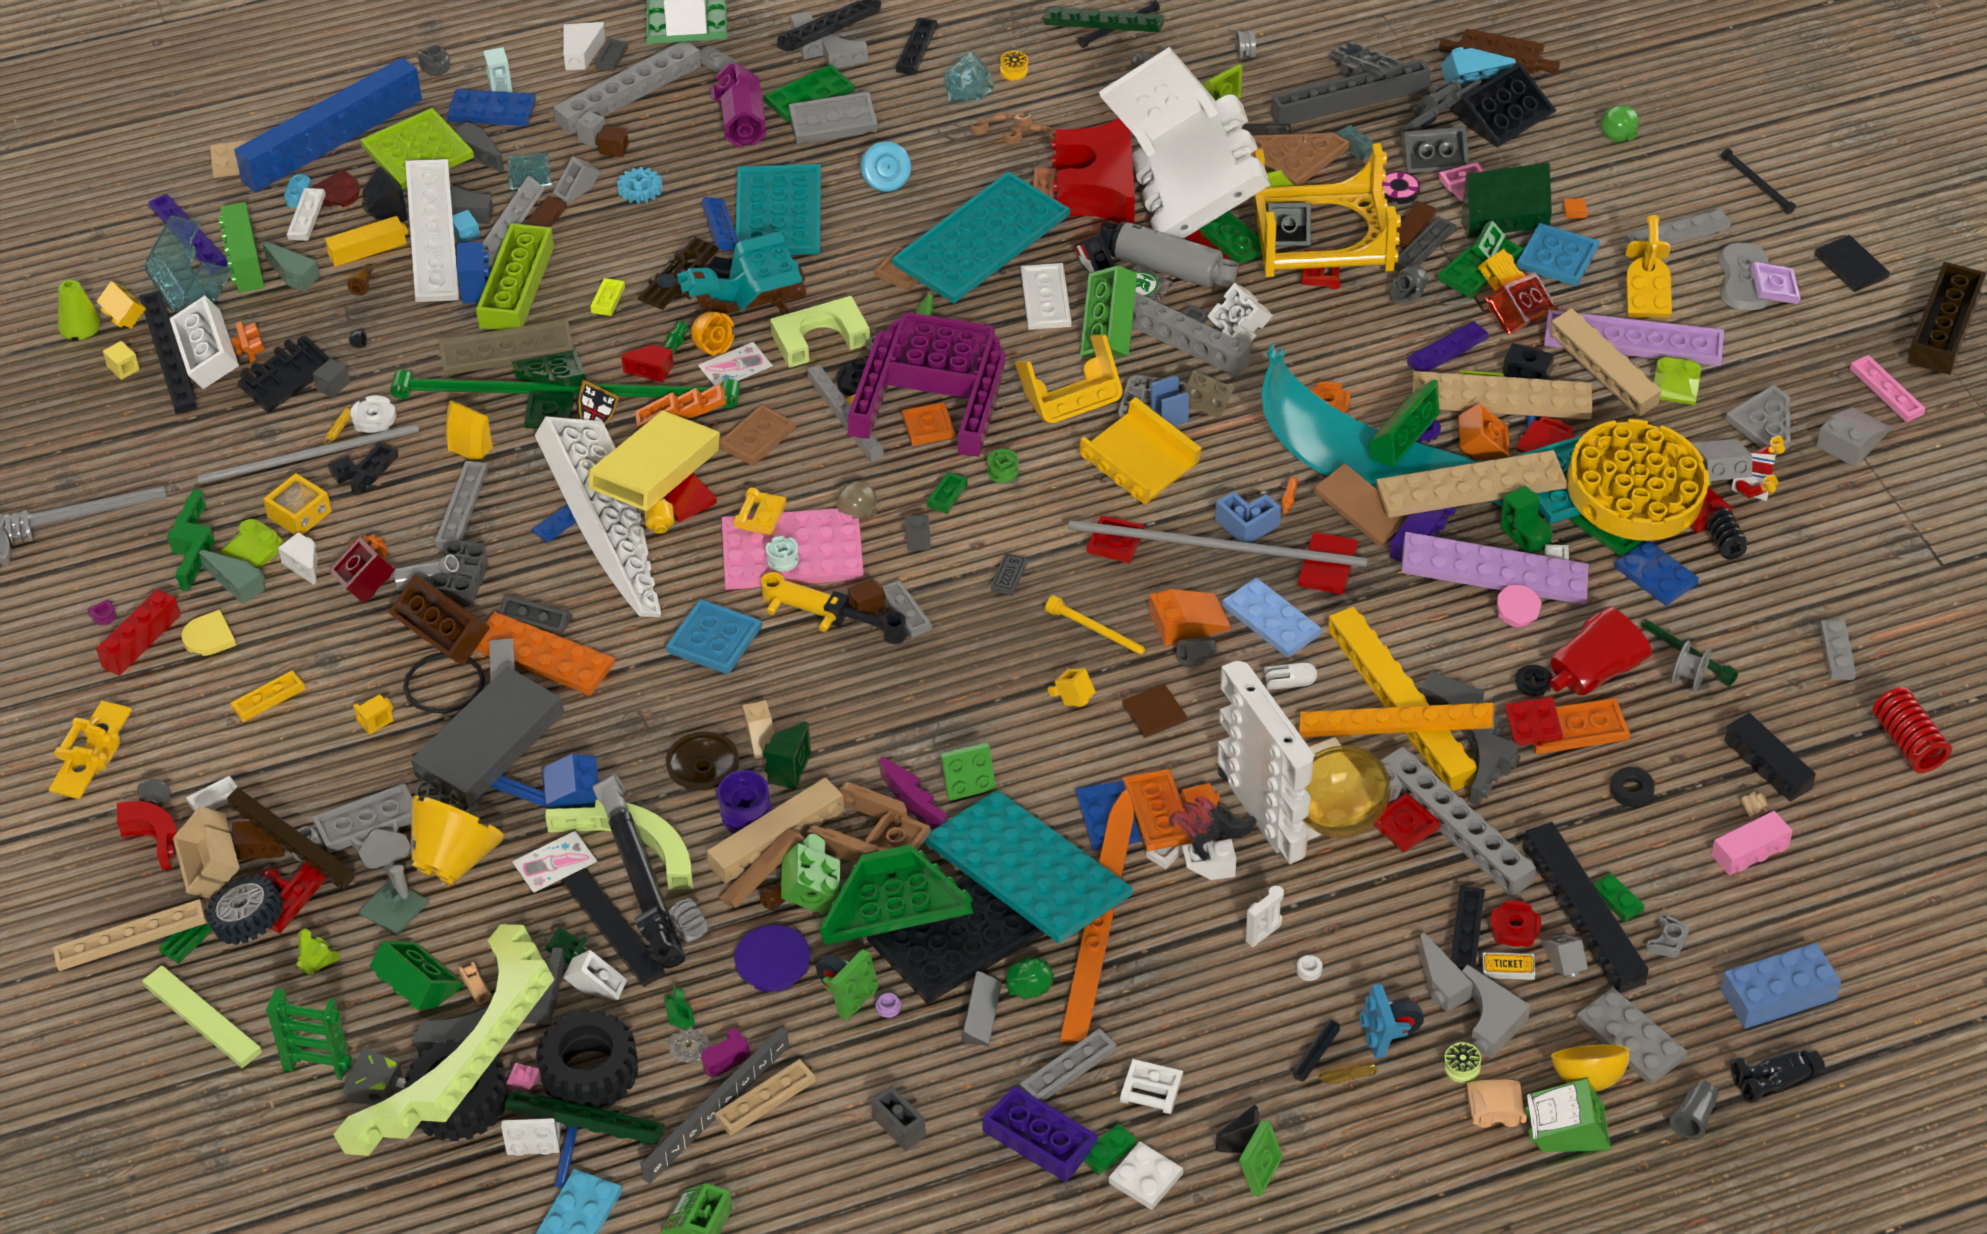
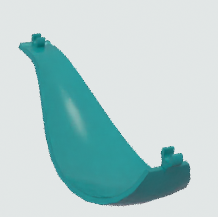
(1329, 438)

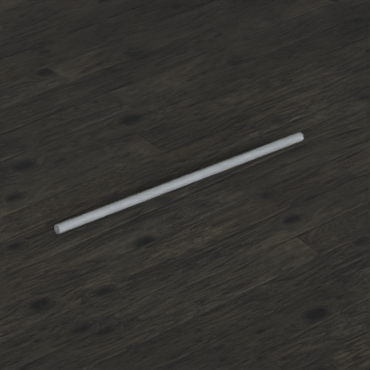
(1217, 543)

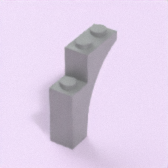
(834, 49)

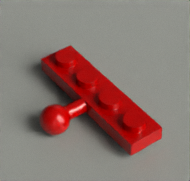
(294, 892)

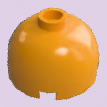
(712, 333)

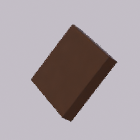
(1154, 710)

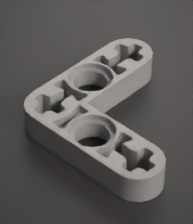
(1140, 392)

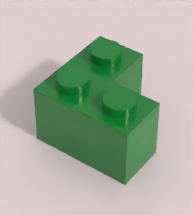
(1522, 521)

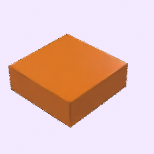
(1575, 208)

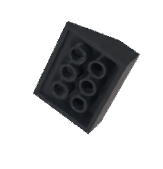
(1504, 106)

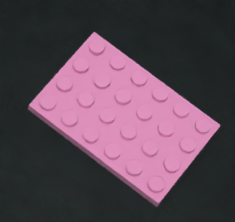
(826, 549)

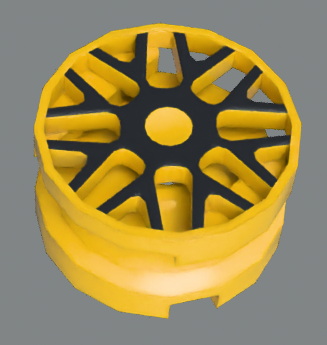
(1013, 67)

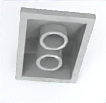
(1851, 435)

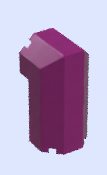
(741, 105)

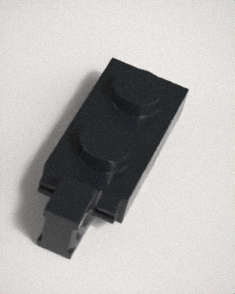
(372, 467)

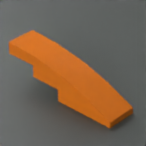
(685, 406)

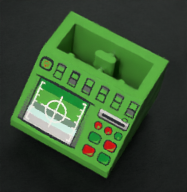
(700, 1211)

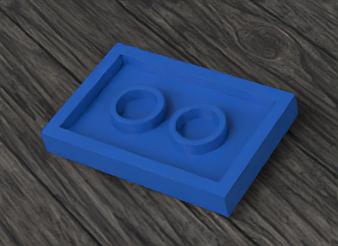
(1656, 572)
(1095, 807)

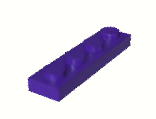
(1447, 347)

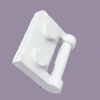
(1264, 916)
(1153, 1079)

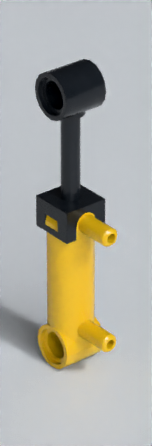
(832, 607)

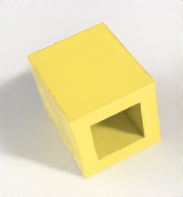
(121, 360)

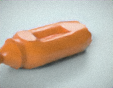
(1288, 497)

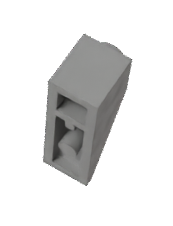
(1445, 980)

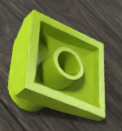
(1678, 380)
(253, 544)

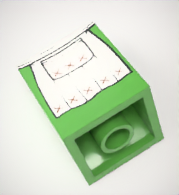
(1568, 1118)

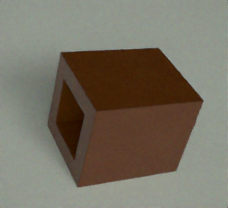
(612, 141)
(867, 597)

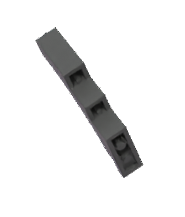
(460, 1028)

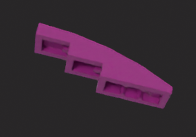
(908, 790)

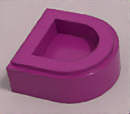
(102, 613)

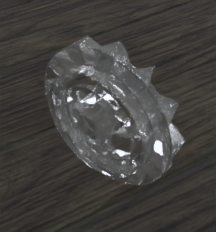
(678, 1042)

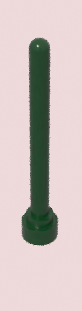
(1726, 674)

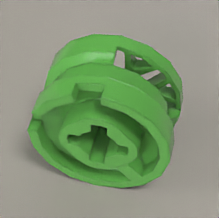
(1002, 465)

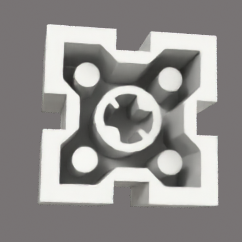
(1240, 314)

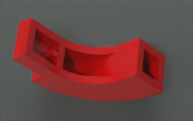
(149, 820)

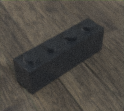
(1769, 757)

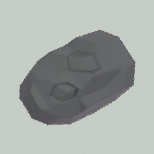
(1195, 651)

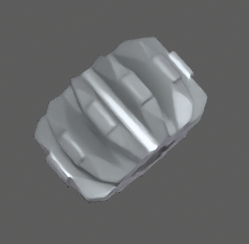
(688, 920)

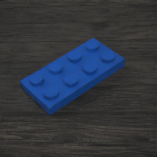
(491, 107)

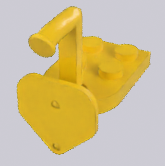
(1647, 289)

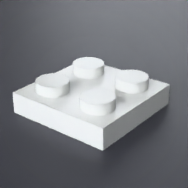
(1145, 1175)

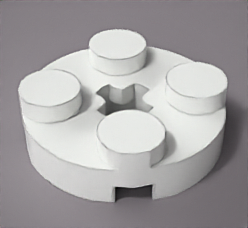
(378, 423)

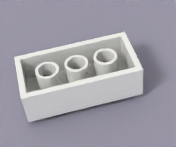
(204, 342)

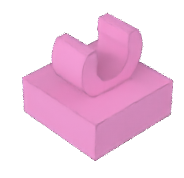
(523, 1078)

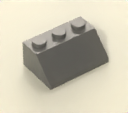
(1434, 149)

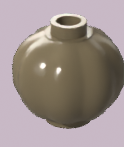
(857, 500)

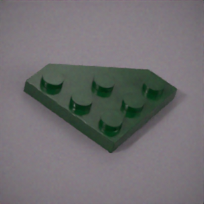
(556, 369)

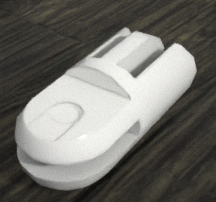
(1290, 675)

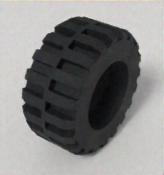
(581, 1034)
(475, 1110)

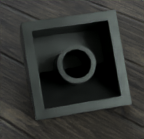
(1292, 223)

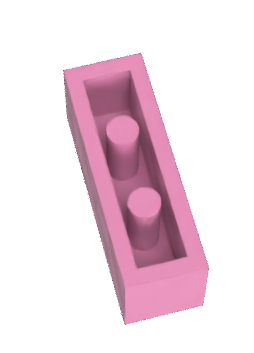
(1752, 843)

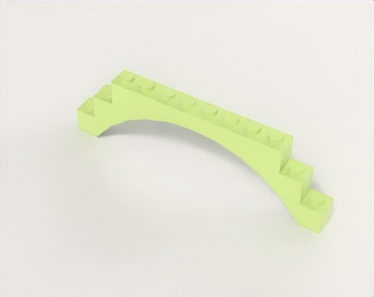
(436, 1095)

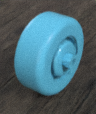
(885, 166)

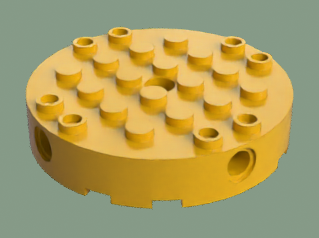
(1637, 480)

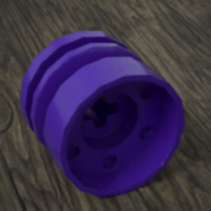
(743, 799)

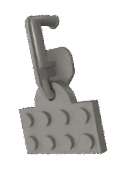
(373, 830)

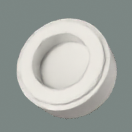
(1309, 968)

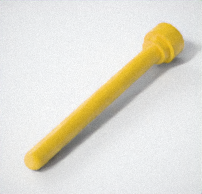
(1056, 606)

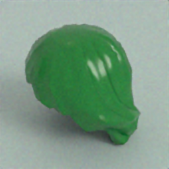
(1029, 978)

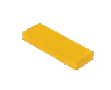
(267, 696)

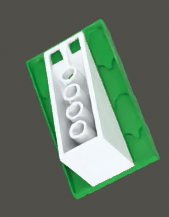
(686, 20)

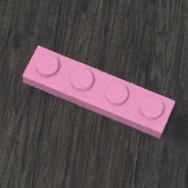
(1887, 388)

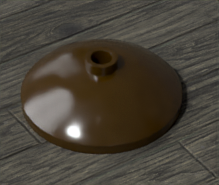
(701, 760)

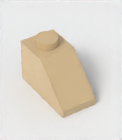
(758, 726)

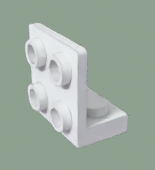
(531, 1136)

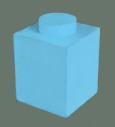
(465, 227)

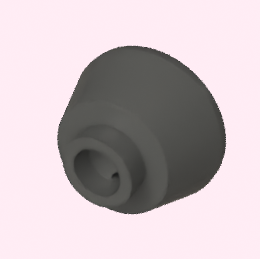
(153, 792)

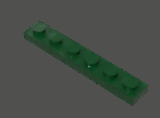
(1104, 19)
(586, 1117)

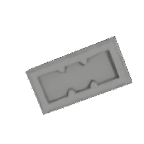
(714, 59)

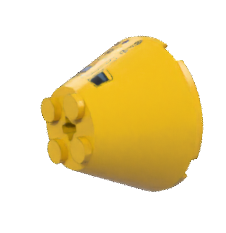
(448, 839)

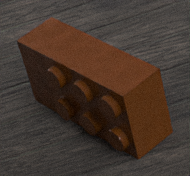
(439, 620)

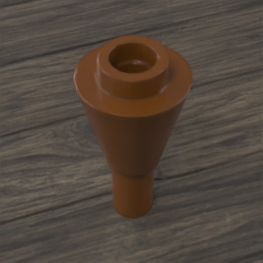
(359, 283)
(771, 897)

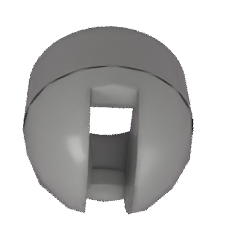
(448, 564)

